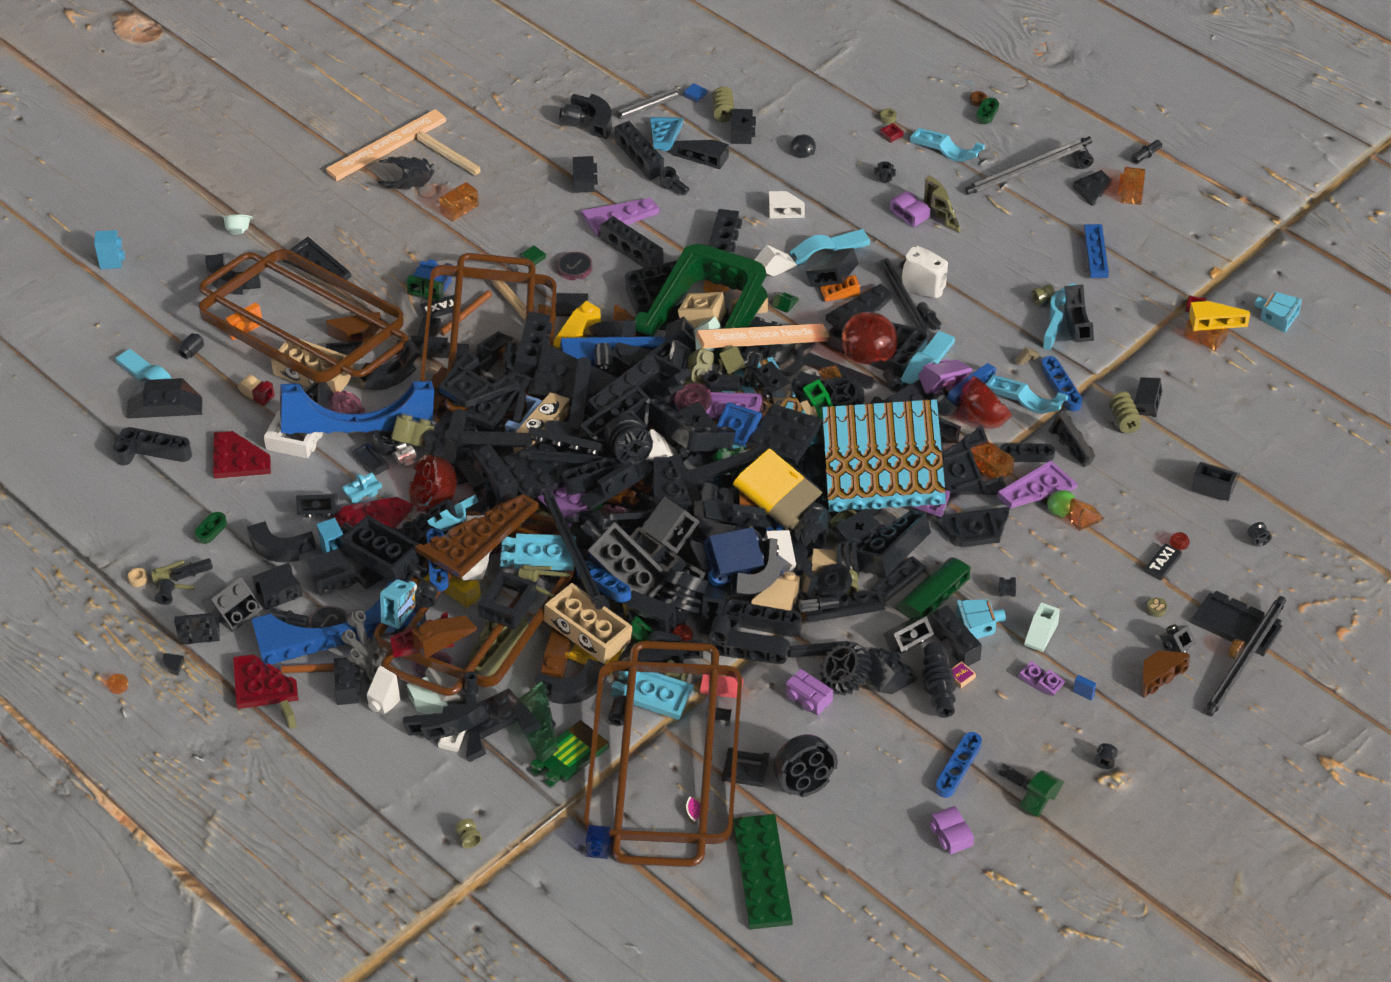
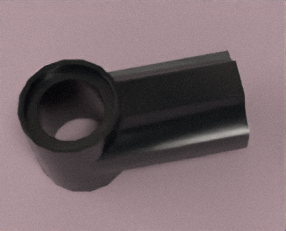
(719, 383)

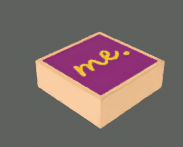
(962, 674)

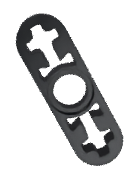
(1041, 448)

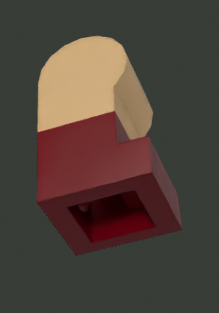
(255, 389)

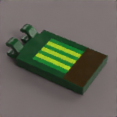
(572, 754)

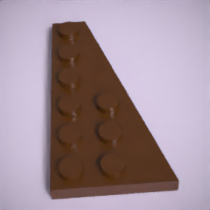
(475, 538)

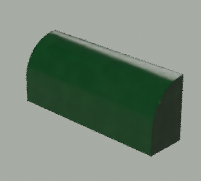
(935, 589)

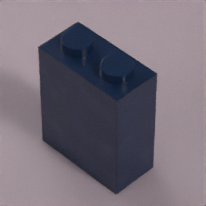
(734, 552)

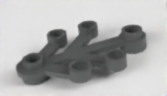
(370, 667)

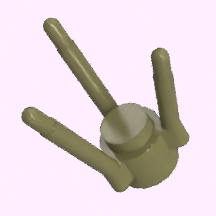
(164, 573)
(532, 573)

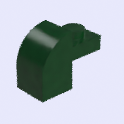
(1041, 789)

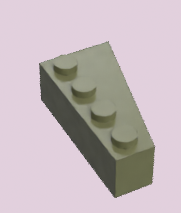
(499, 649)

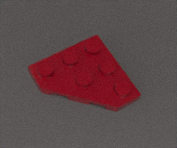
(238, 457)
(388, 511)
(261, 683)

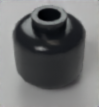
(571, 115)

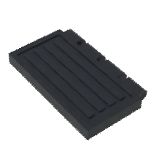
(1233, 620)

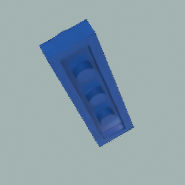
(1096, 251)

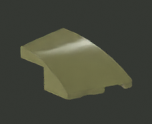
(938, 200)

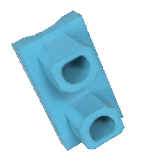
(362, 487)

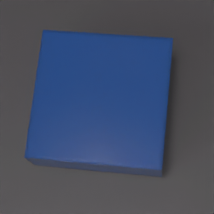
(695, 92)
(1084, 687)

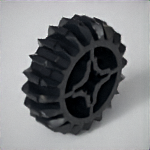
(842, 389)
(856, 663)

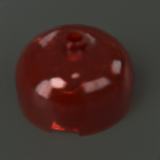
(869, 338)
(983, 405)
(436, 478)

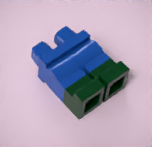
(422, 279)

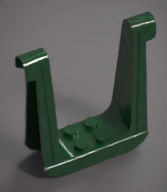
(719, 267)

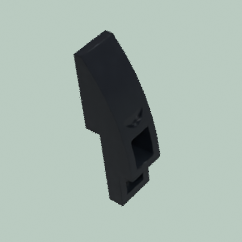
(450, 722)

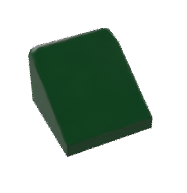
(784, 301)

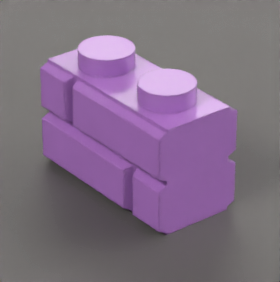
(809, 692)

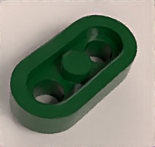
(987, 110)
(210, 527)

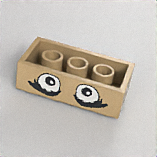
(311, 361)
(552, 408)
(593, 630)

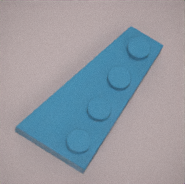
(665, 131)

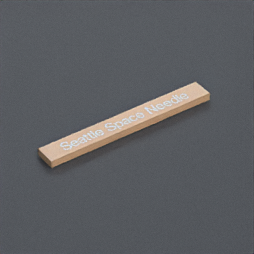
(385, 145)
(762, 335)

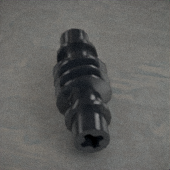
(939, 680)

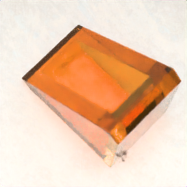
(1083, 514)

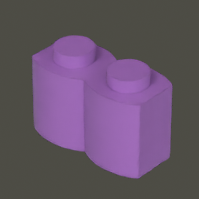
(910, 208)
(952, 830)

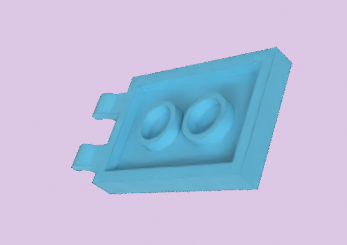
(536, 551)
(656, 692)

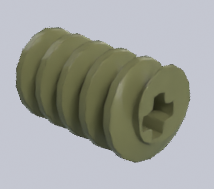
(723, 104)
(1125, 412)

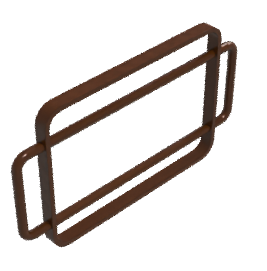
(460, 272)
(338, 366)
(632, 667)
(483, 681)

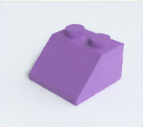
(943, 374)

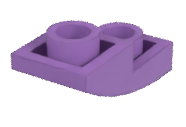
(1046, 682)

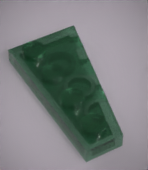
(543, 739)

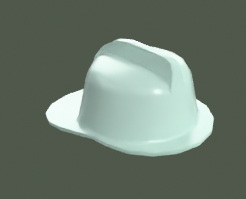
(236, 223)

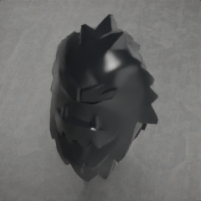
(415, 172)
(813, 527)

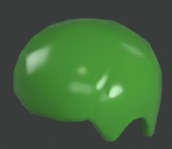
(1059, 502)

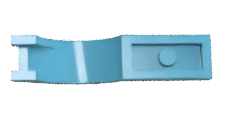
(945, 145)
(817, 242)
(1056, 318)
(931, 354)
(139, 367)
(1021, 392)
(449, 521)

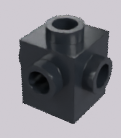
(1177, 638)

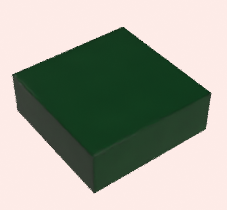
(534, 254)

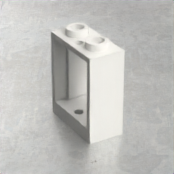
(293, 447)

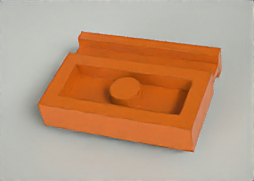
(242, 322)

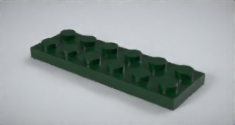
(762, 871)

